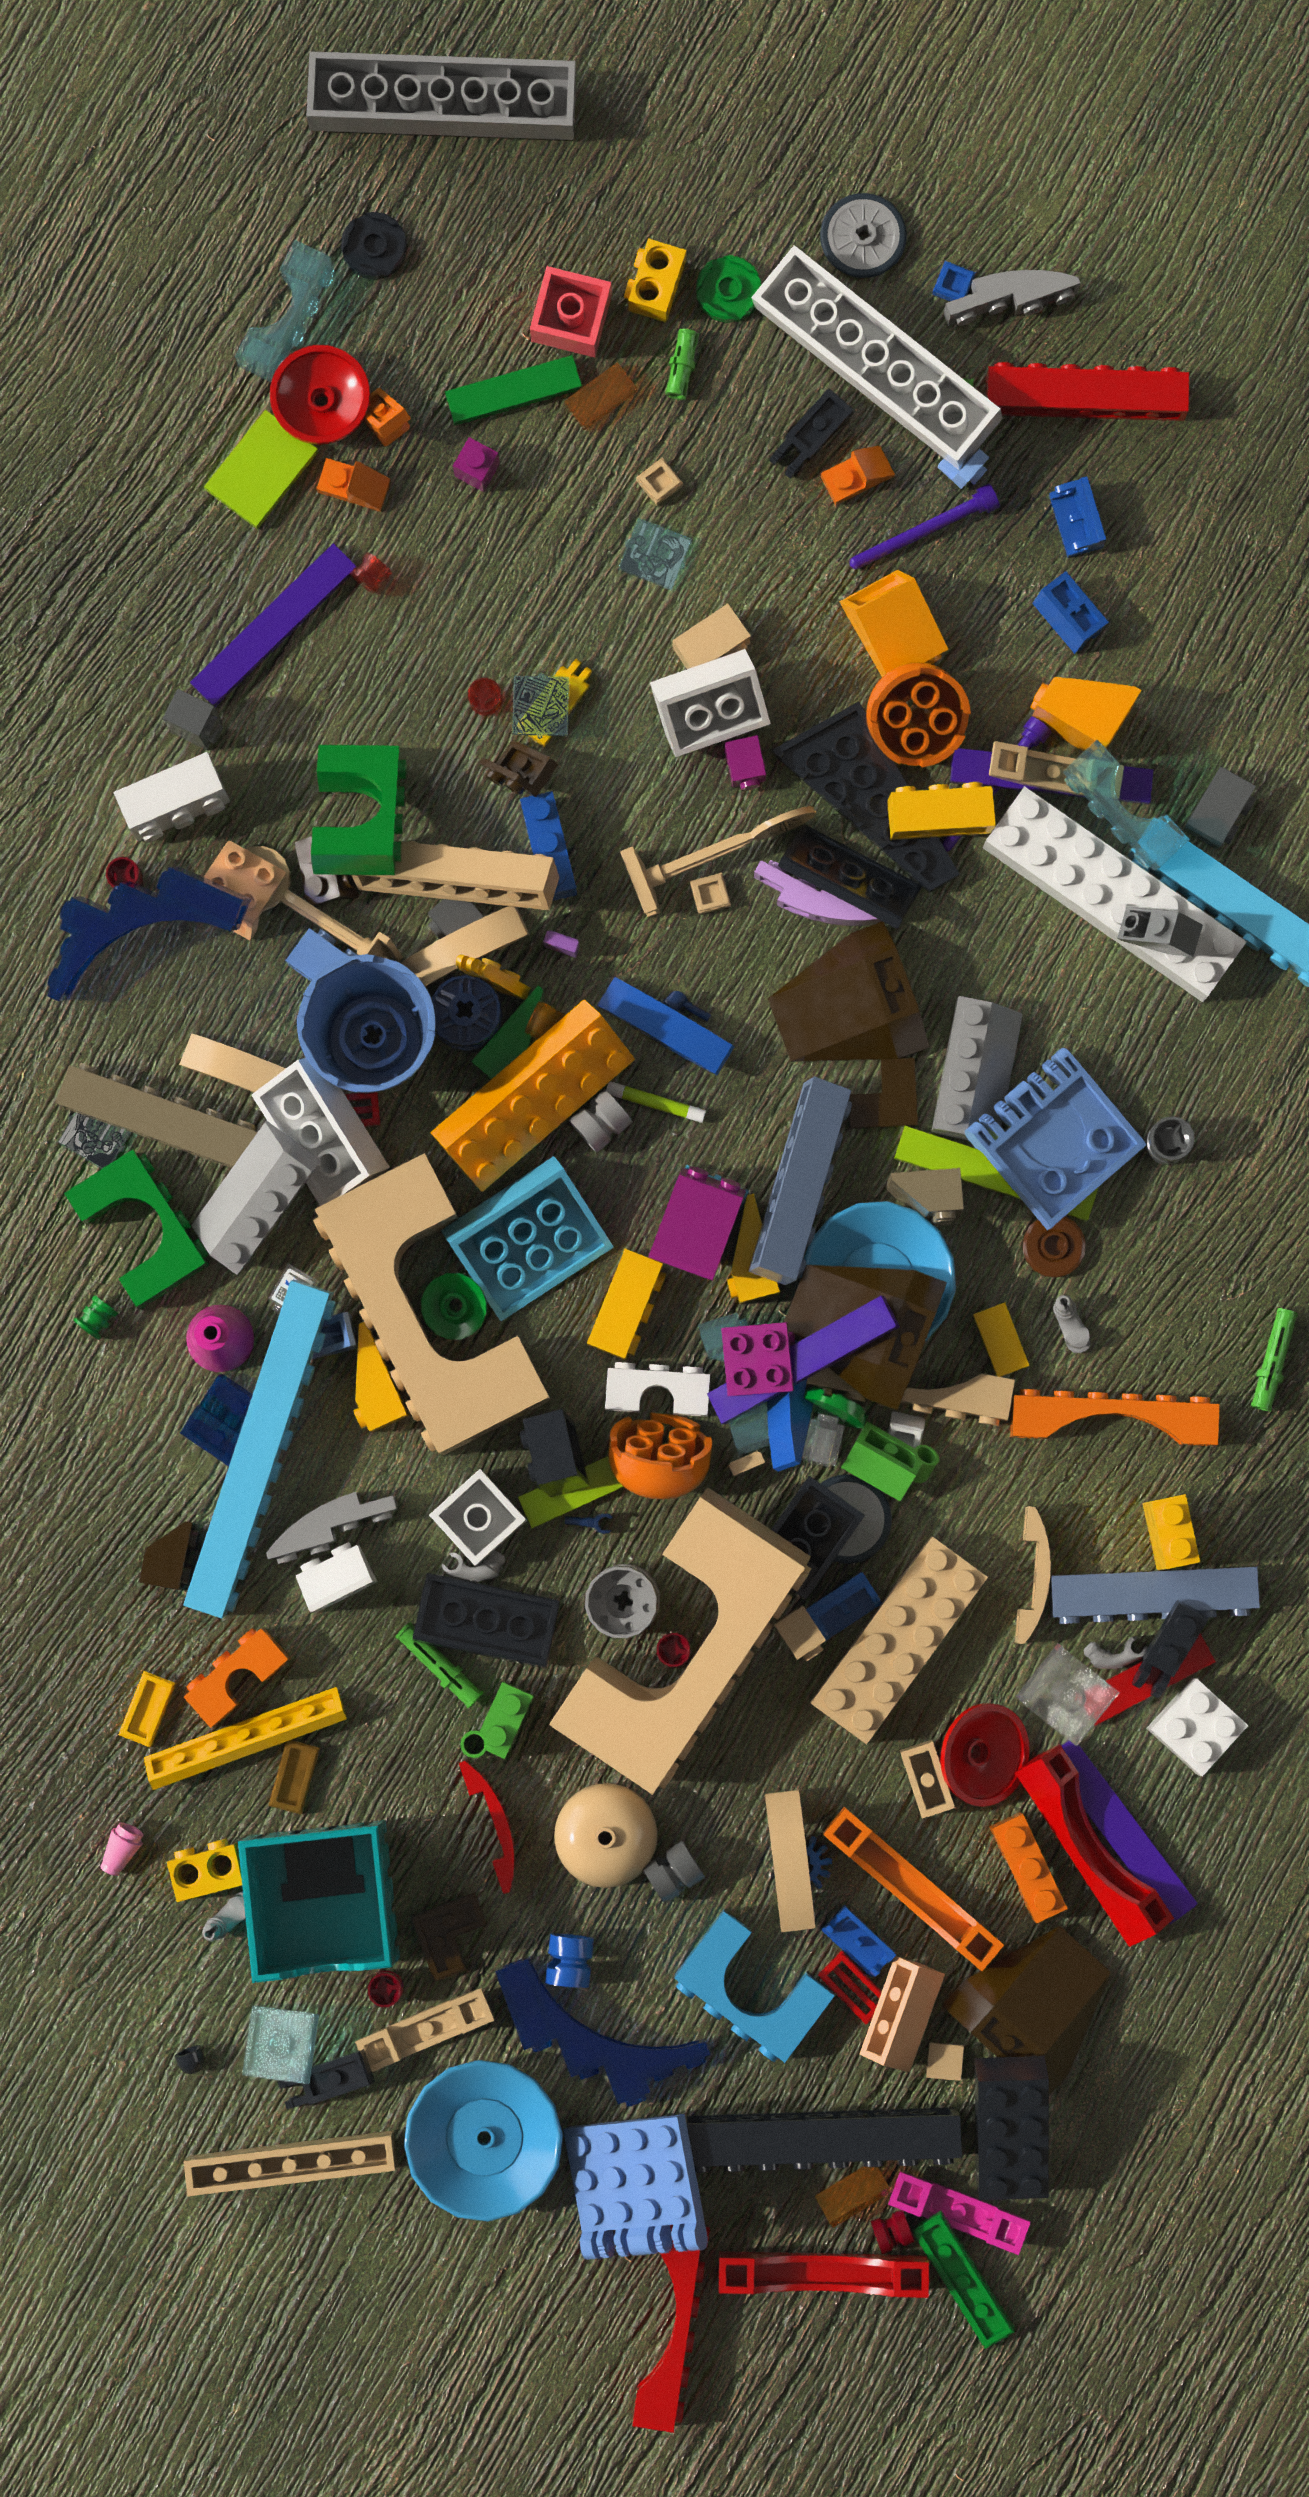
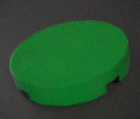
(726, 288)
(838, 1406)

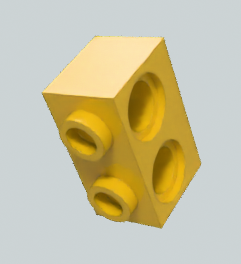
(662, 281)
(208, 1879)

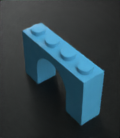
(776, 2030)

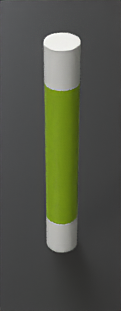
(656, 1102)

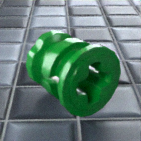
(96, 1317)

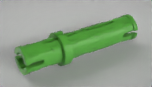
(1264, 1399)
(467, 1693)

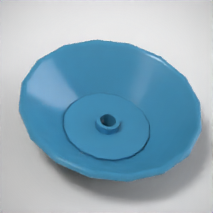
(889, 1239)
(477, 2177)

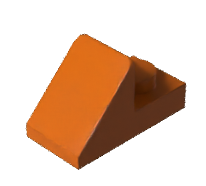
(386, 417)
(859, 473)
(353, 484)

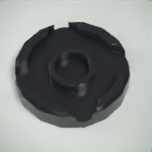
(374, 245)

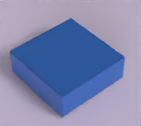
(953, 282)

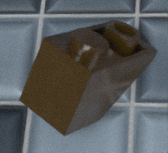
(167, 1559)

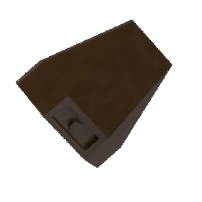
(851, 1004)
(885, 1365)
(1034, 2001)

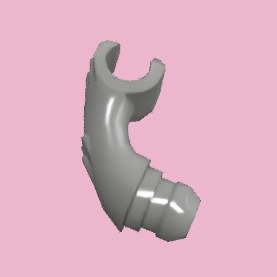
(1072, 1328)
(487, 1570)
(1106, 1660)
(225, 1919)

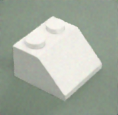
(335, 1578)

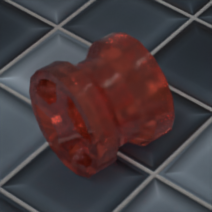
(371, 573)
(484, 689)

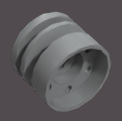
(605, 1610)

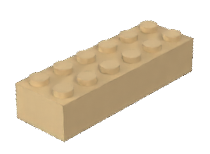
(898, 1640)

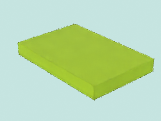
(260, 470)

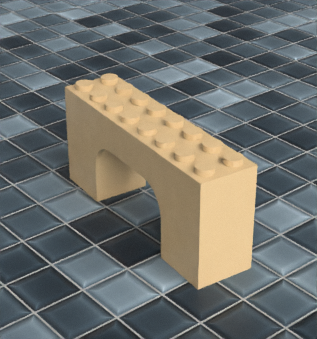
(369, 1237)
(648, 1728)

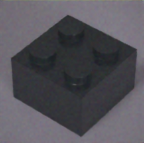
(554, 1452)

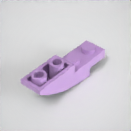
(803, 899)

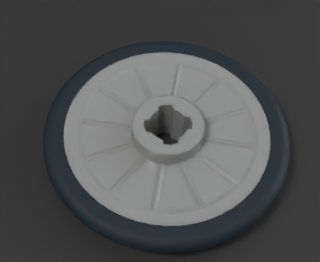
(868, 256)
(873, 1528)

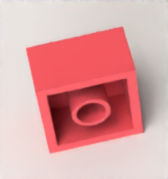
(571, 311)

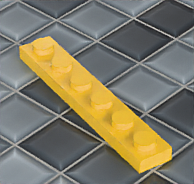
(244, 1738)

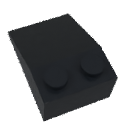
(819, 1526)

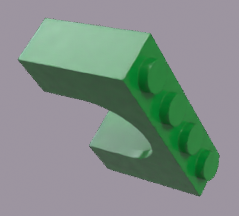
(369, 846)
(177, 1255)

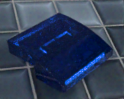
(219, 1418)

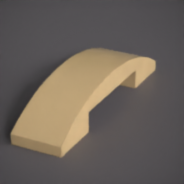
(1035, 768)
(473, 940)
(228, 1064)
(1035, 1532)
(790, 1861)
(426, 2029)

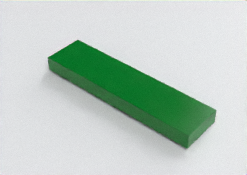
(513, 390)
(963, 2279)

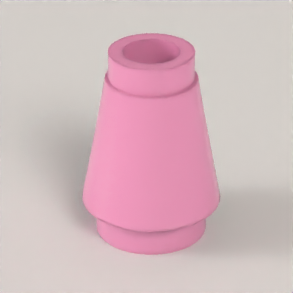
(121, 1847)

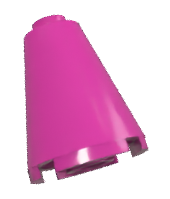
(232, 1342)

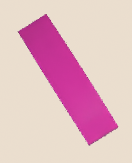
(962, 2211)

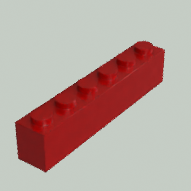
(1089, 392)

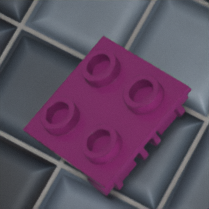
(758, 1358)

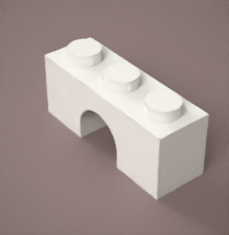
(628, 1385)

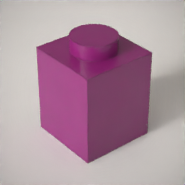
(476, 464)
(745, 763)

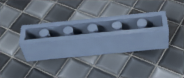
(800, 1181)
(1153, 1593)

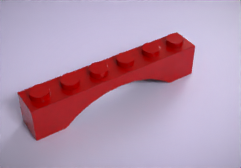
(1129, 1903)
(823, 2272)
(659, 2391)

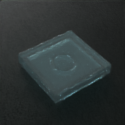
(280, 2044)

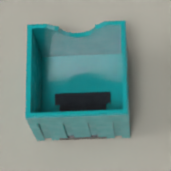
(318, 1901)

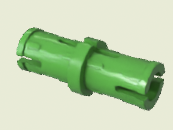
(682, 364)

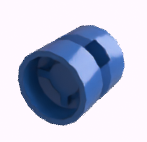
(569, 1960)

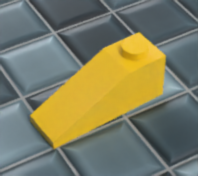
(743, 1284)
(375, 1389)

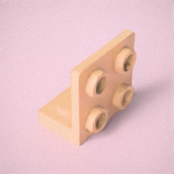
(247, 875)

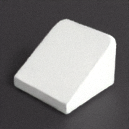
(907, 1428)

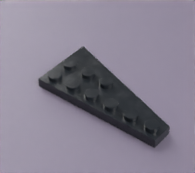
(856, 780)

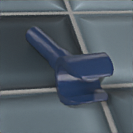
(677, 1000)
(588, 1522)

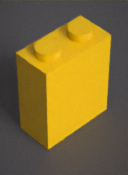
(1171, 1532)

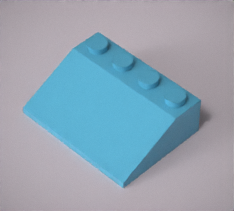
(527, 1238)

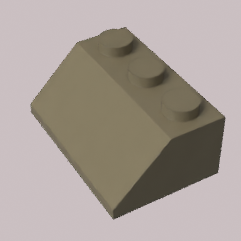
(930, 1192)

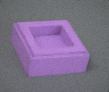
(561, 943)

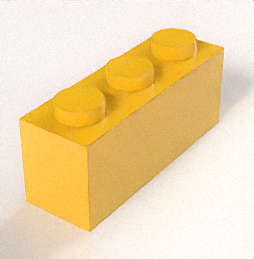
(941, 811)
(626, 1305)

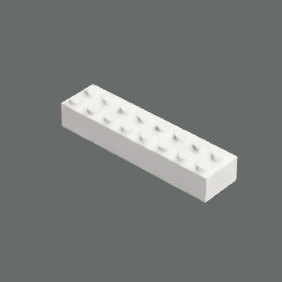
(877, 358)
(1101, 883)

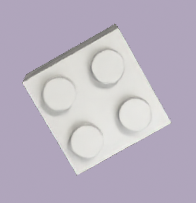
(478, 1517)
(1197, 1726)

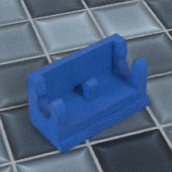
(1077, 517)
(1070, 612)
(844, 1605)
(858, 1941)

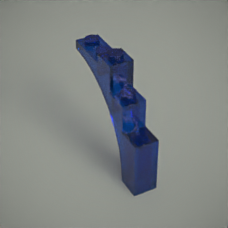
(96, 927)
(627, 2065)

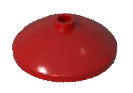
(314, 374)
(998, 1752)

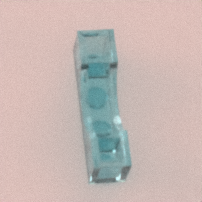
(266, 347)
(1094, 777)
(751, 1428)

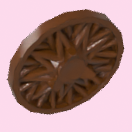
(1054, 1250)

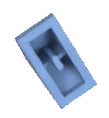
(339, 1335)

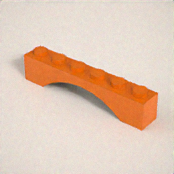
(1184, 1422)
(913, 1888)

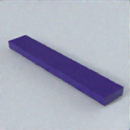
(273, 625)
(975, 764)
(816, 1354)
(1127, 1836)

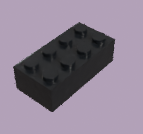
(1012, 2128)

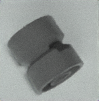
(1169, 1140)
(673, 1872)

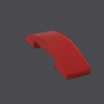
(504, 1865)

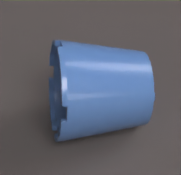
(349, 1003)

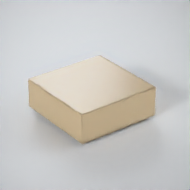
(659, 481)
(710, 893)
(746, 1463)
(944, 2061)

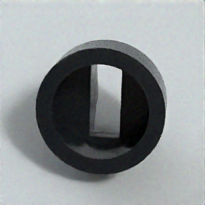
(190, 2059)

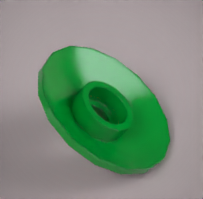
(438, 1309)

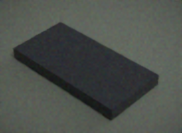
(850, 876)
(486, 1620)

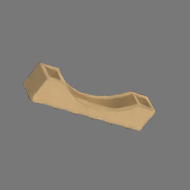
(981, 1396)

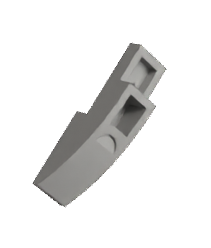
(1023, 289)
(316, 1528)

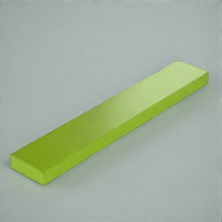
(940, 1153)

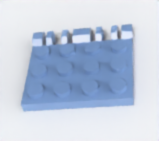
(1060, 1143)
(636, 2182)

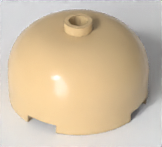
(608, 1809)

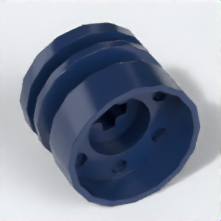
(466, 1033)

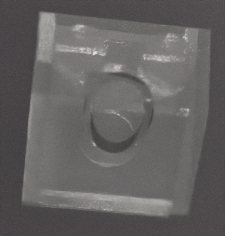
(1067, 1694)

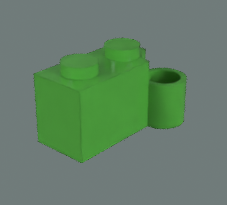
(889, 1461)
(502, 1721)

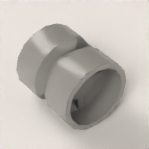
(600, 1121)

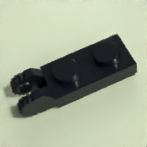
(813, 431)
(1170, 1646)
(333, 2079)

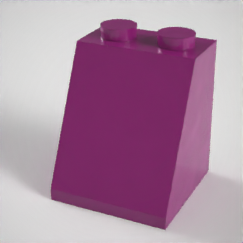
(698, 1222)

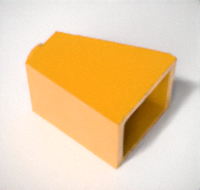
(894, 622)
(1083, 709)

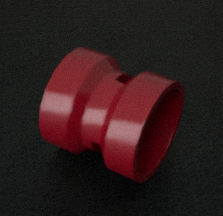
(123, 870)
(673, 1649)
(384, 1993)
(900, 2230)

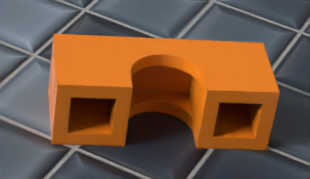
(211, 1694)
(1028, 1867)

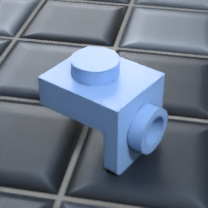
(971, 471)

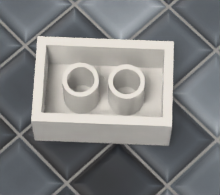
(710, 703)
(172, 798)

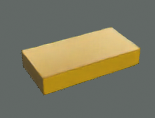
(1000, 1340)
(147, 1709)

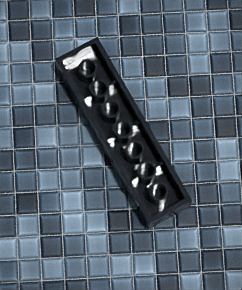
(825, 2138)

